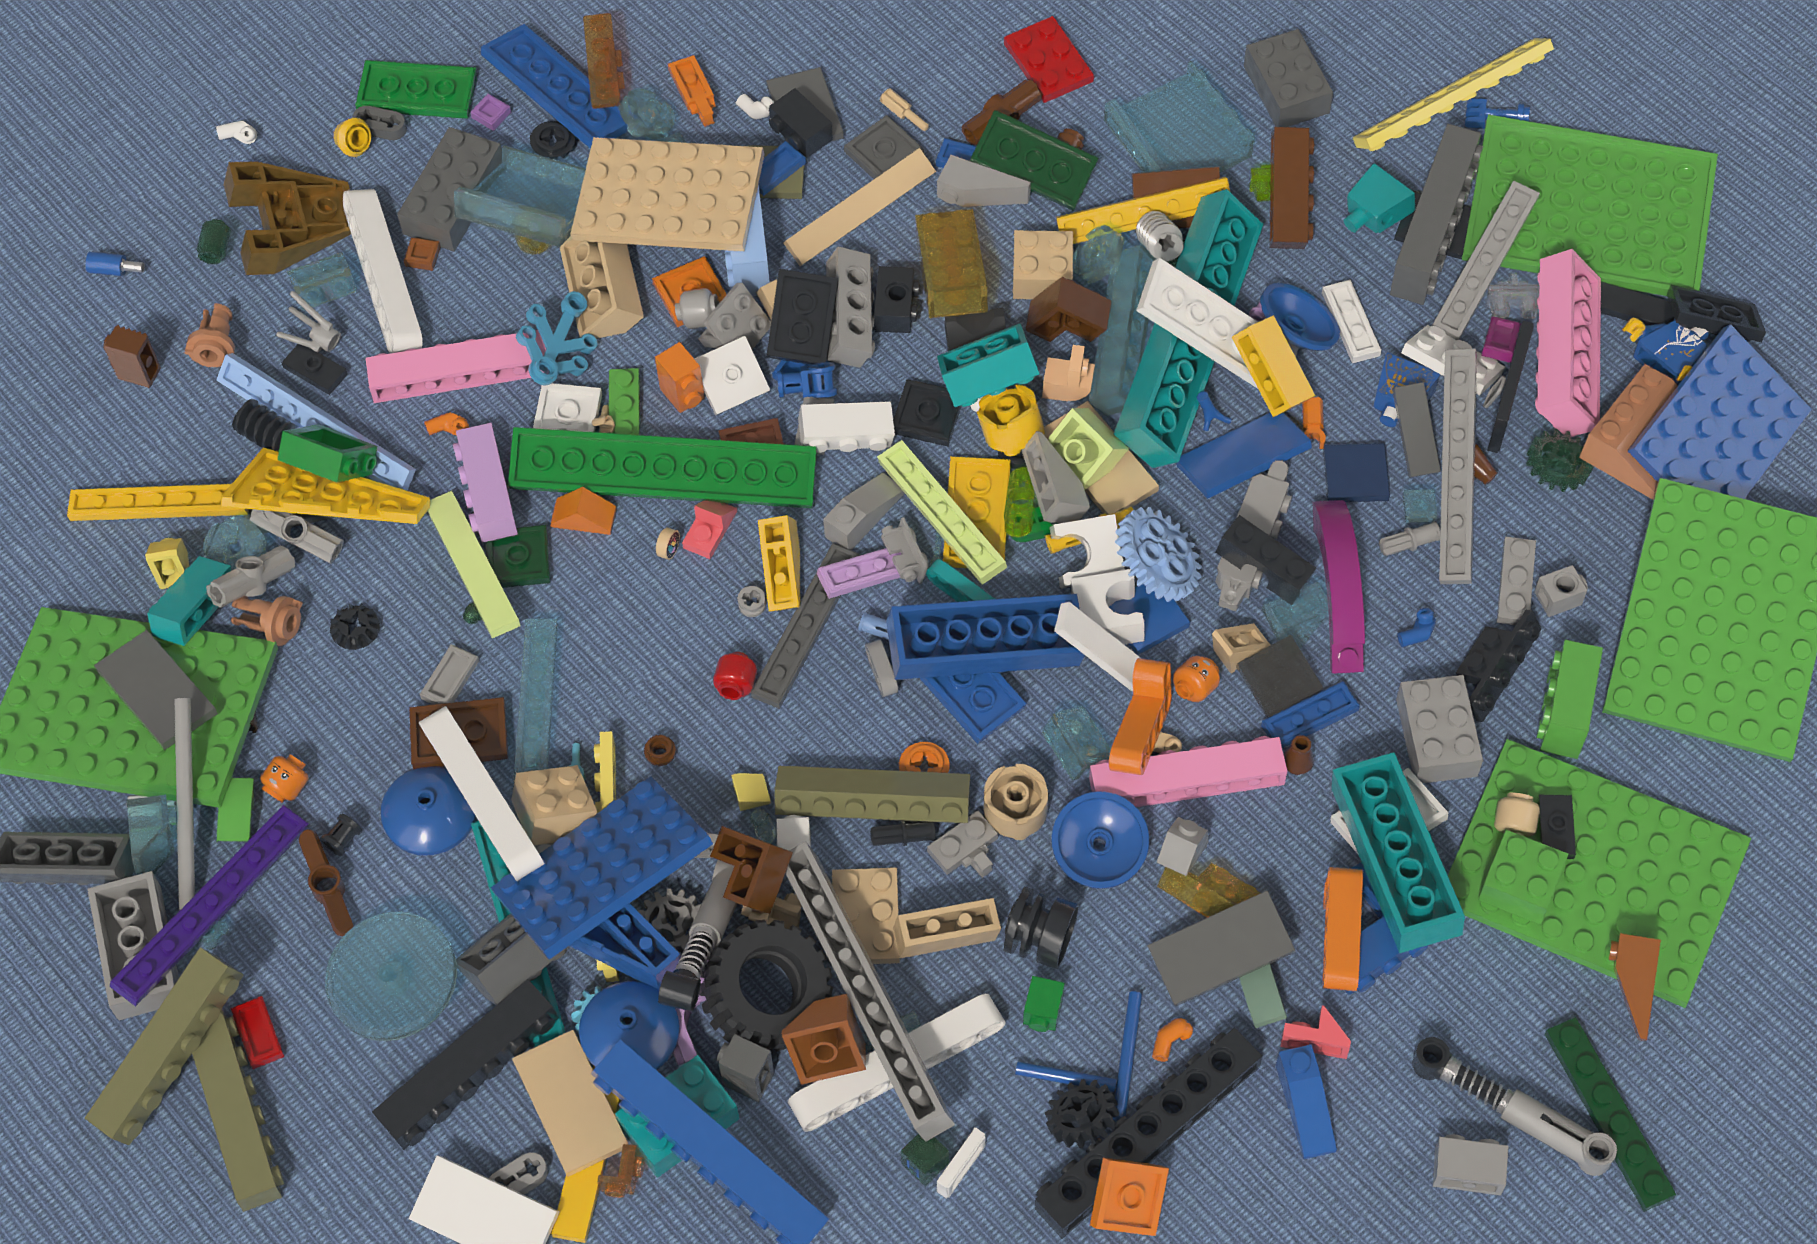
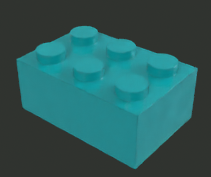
(988, 366)
(704, 1090)

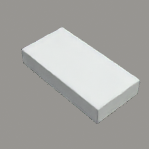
(961, 1163)

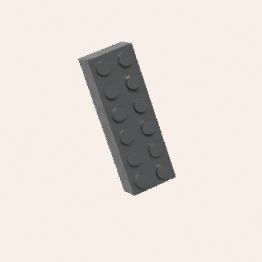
(1437, 215)

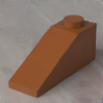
(1635, 971)

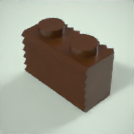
(131, 356)

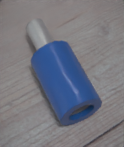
(111, 264)

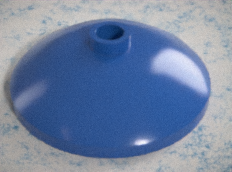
(1300, 317)
(1102, 817)
(429, 826)
(651, 1033)

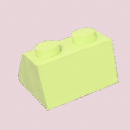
(1087, 445)

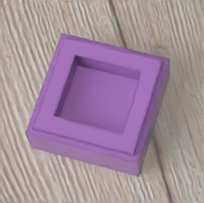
(490, 112)

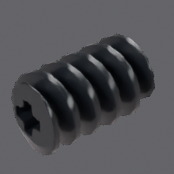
(260, 425)

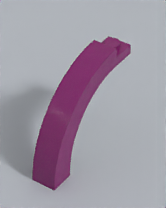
(1343, 583)

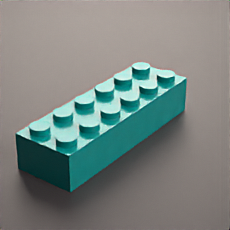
(1397, 853)

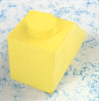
(167, 560)

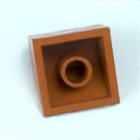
(825, 1040)

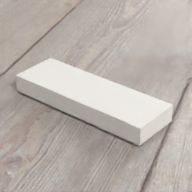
(1352, 321)

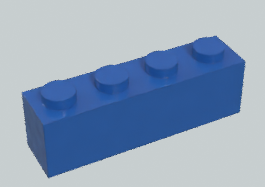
(1379, 954)

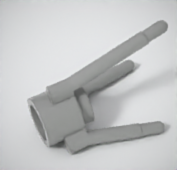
(322, 333)

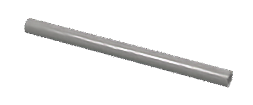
(184, 799)

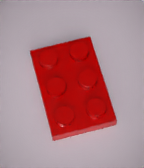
(1048, 59)

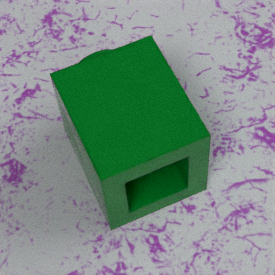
(1043, 1004)

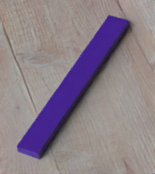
(208, 906)

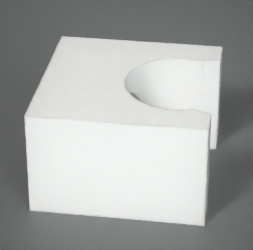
(1099, 542)
(1102, 590)

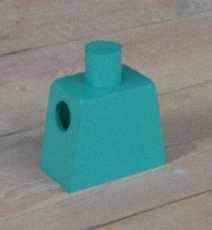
(1378, 201)

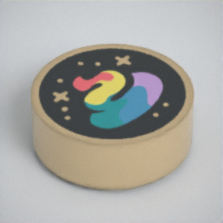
(667, 543)

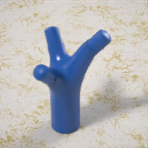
(1210, 411)

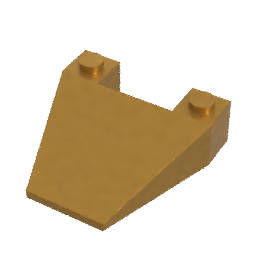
(296, 211)

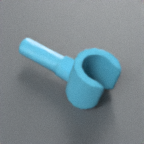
(576, 758)

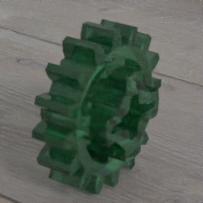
(1558, 461)

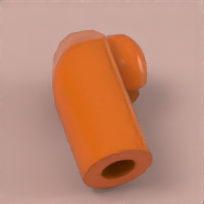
(447, 422)

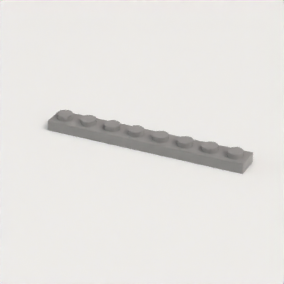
(1458, 467)

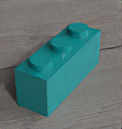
(186, 602)

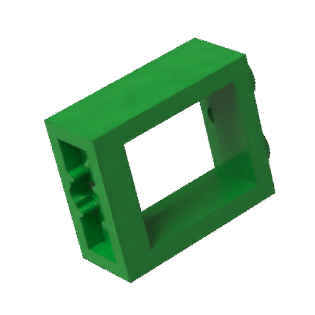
(327, 453)

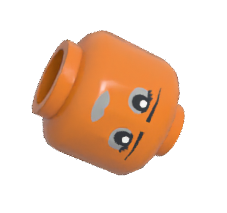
(1196, 678)
(284, 778)

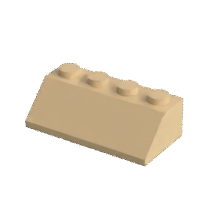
(607, 282)

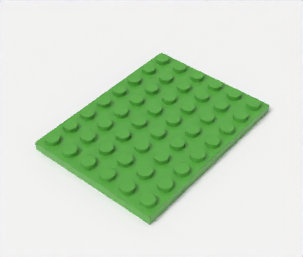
(1617, 201)
(1720, 622)
(74, 730)
(1634, 871)

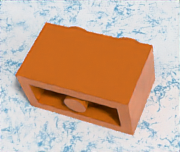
(680, 377)

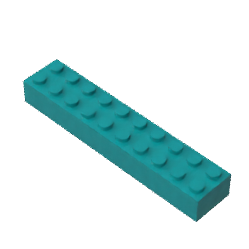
(1171, 371)

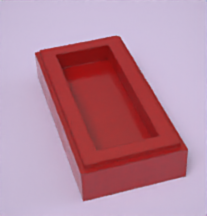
(257, 1032)

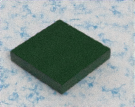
(521, 557)

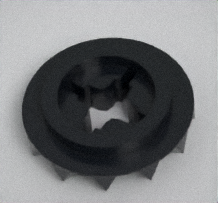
(542, 136)
(360, 636)

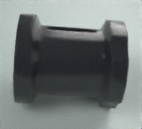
(340, 834)

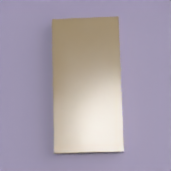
(1124, 485)
(569, 1103)

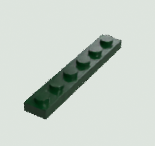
(1610, 1114)

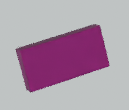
(1501, 339)

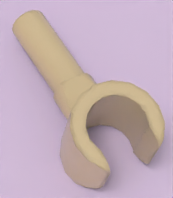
(605, 421)

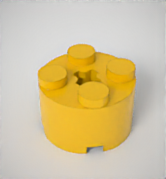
(1010, 419)

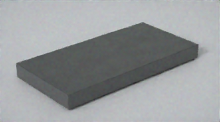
(149, 683)
(1221, 948)

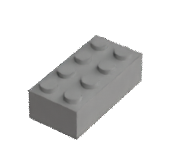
(125, 920)

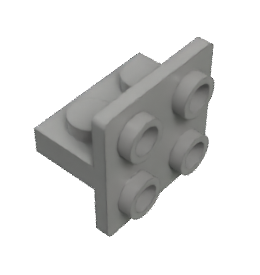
(733, 318)

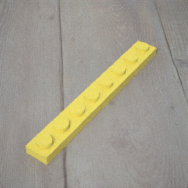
(1444, 99)
(606, 784)

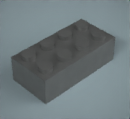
(456, 162)

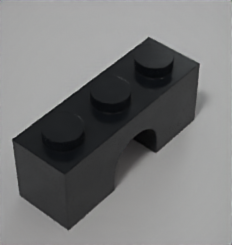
(1284, 569)

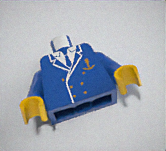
(1667, 347)

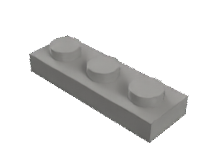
(1515, 579)

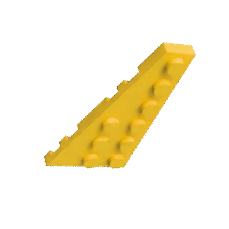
(285, 488)

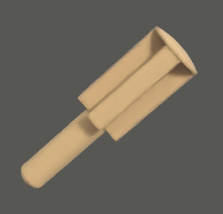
(901, 108)

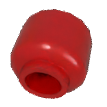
(734, 675)

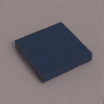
(1356, 472)

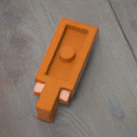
(693, 88)

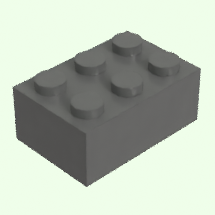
(1288, 79)

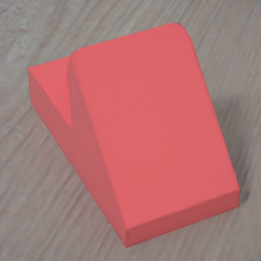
(709, 527)
(1325, 1040)

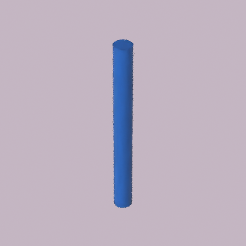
(1127, 1052)

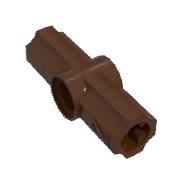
(1011, 104)

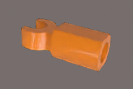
(1313, 420)

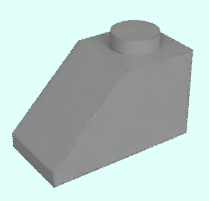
(1183, 846)

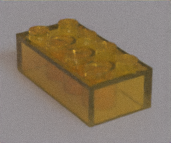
(951, 263)

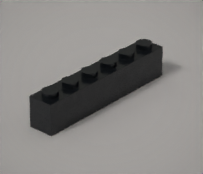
(466, 1065)

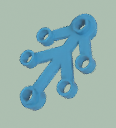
(555, 341)

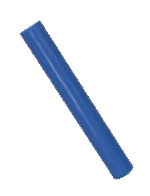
(1061, 1075)

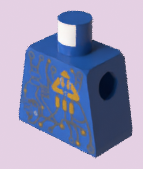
(1398, 373)

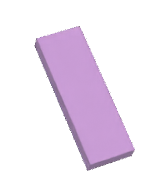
(858, 573)

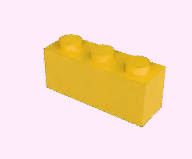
(1273, 366)

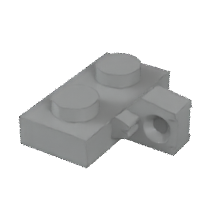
(965, 846)

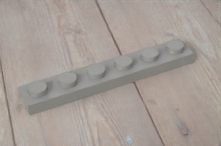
(1486, 260)

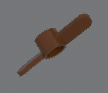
(320, 869)

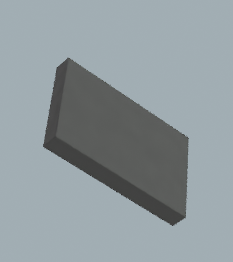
(813, 88)

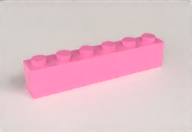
(449, 367)
(1197, 772)

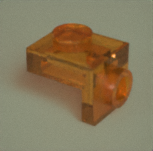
(630, 1168)

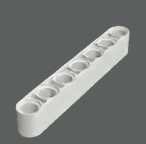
(382, 270)
(481, 793)
(934, 1042)

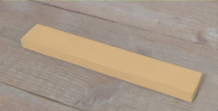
(859, 207)

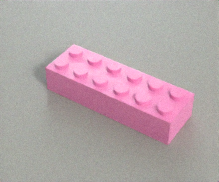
(1568, 343)

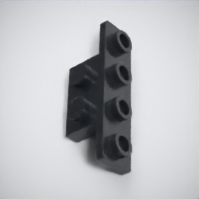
(1495, 660)

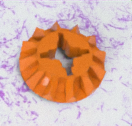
(916, 752)

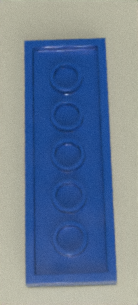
(552, 84)

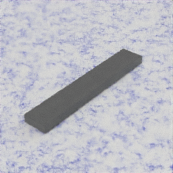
(798, 637)

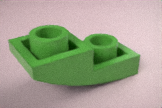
(236, 811)

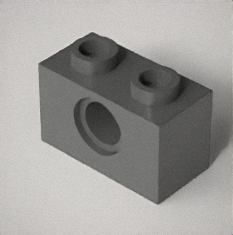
(745, 1067)

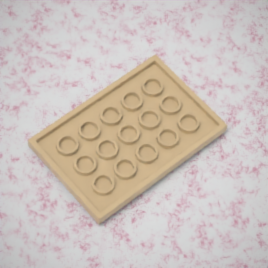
(668, 194)

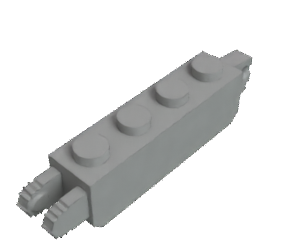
(1262, 506)

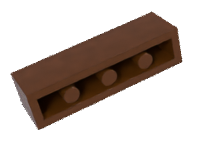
(1290, 188)

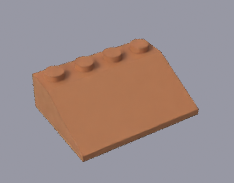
(1621, 426)

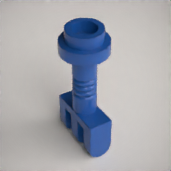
(1478, 112)

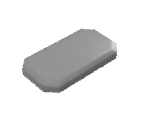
(1494, 392)

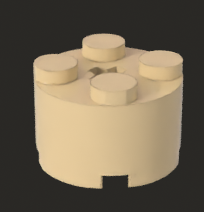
(1016, 801)

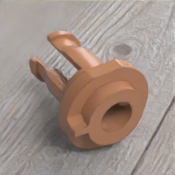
(212, 339)
(277, 619)

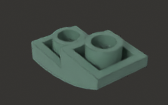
(1263, 996)

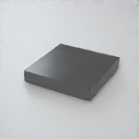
(881, 147)

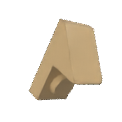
(1237, 644)

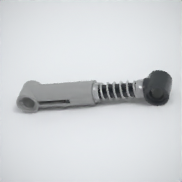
(682, 986)
(1518, 1109)

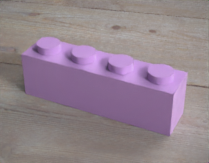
(486, 483)

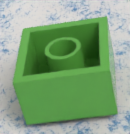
(1523, 877)

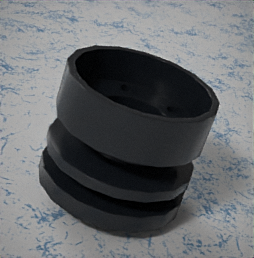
(1040, 927)

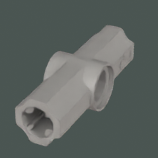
(312, 539)
(250, 576)

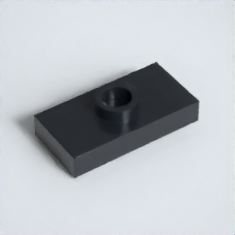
(314, 368)
(1557, 823)

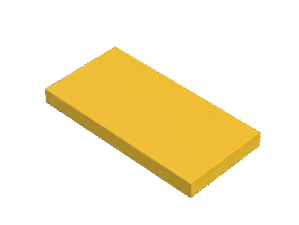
(980, 492)

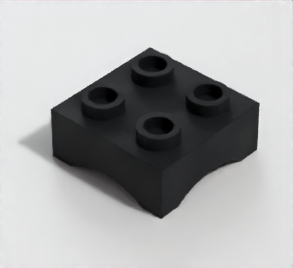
(972, 327)

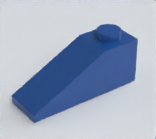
(1306, 1101)

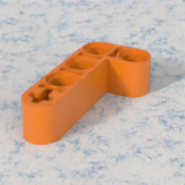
(1143, 717)
(1342, 928)

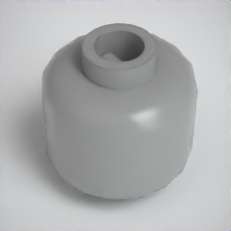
(695, 307)

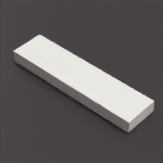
(1096, 643)

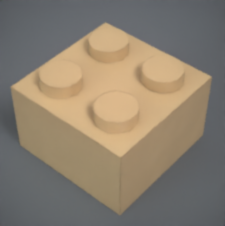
(1040, 261)
(551, 802)

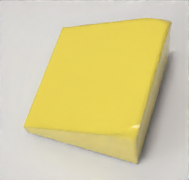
(750, 790)

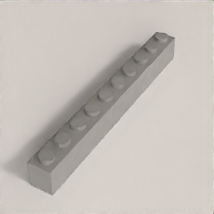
(867, 994)

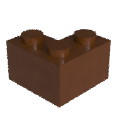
(1070, 309)
(756, 870)

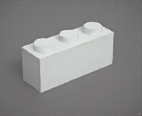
(846, 426)

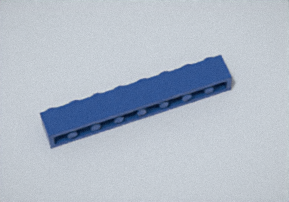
(708, 1146)

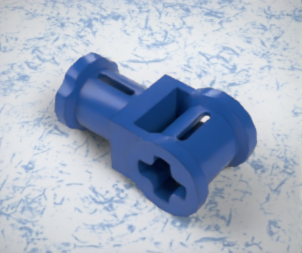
(808, 381)

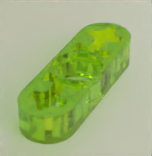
(1024, 510)

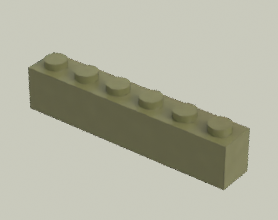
(872, 794)
(164, 1047)
(235, 1116)

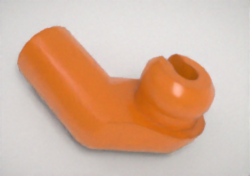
(1169, 1033)

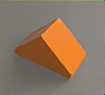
(583, 512)

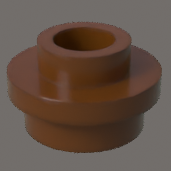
(659, 742)

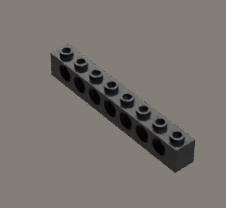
(1231, 1048)

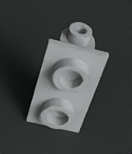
(912, 562)

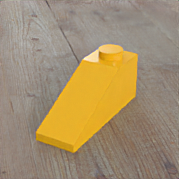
(780, 561)

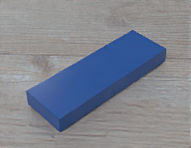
(1311, 714)

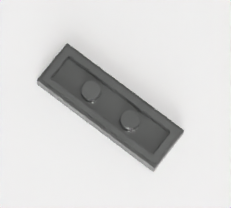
(1416, 430)

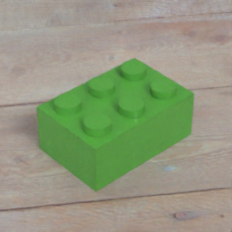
(1569, 699)

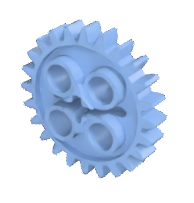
(1158, 554)

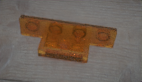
(603, 61)

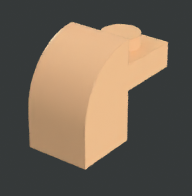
(1068, 378)

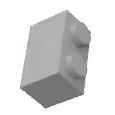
(1470, 1165)

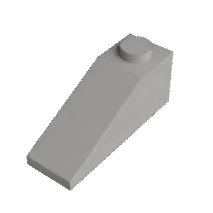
(977, 185)
(1054, 483)
(861, 511)

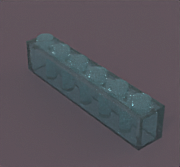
(1124, 340)

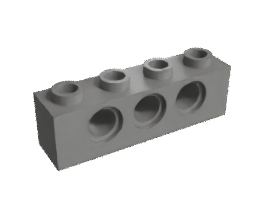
(851, 320)

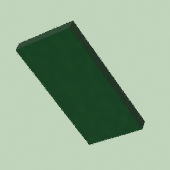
(1051, 165)

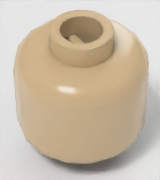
(1517, 814)

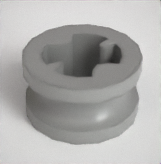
(747, 594)

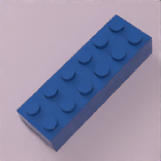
(979, 637)

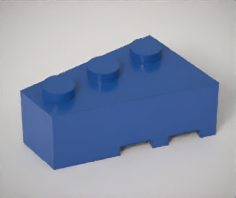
(630, 946)

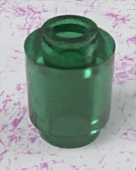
(213, 241)

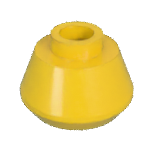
(352, 137)

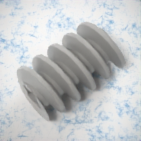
(1159, 235)

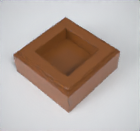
(422, 254)

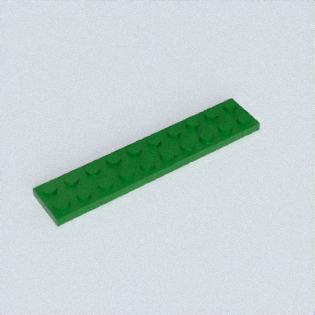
(662, 467)

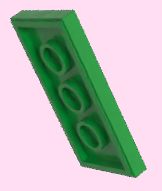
(417, 88)

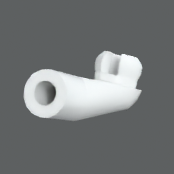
(756, 109)
(238, 130)

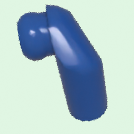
(1421, 630)

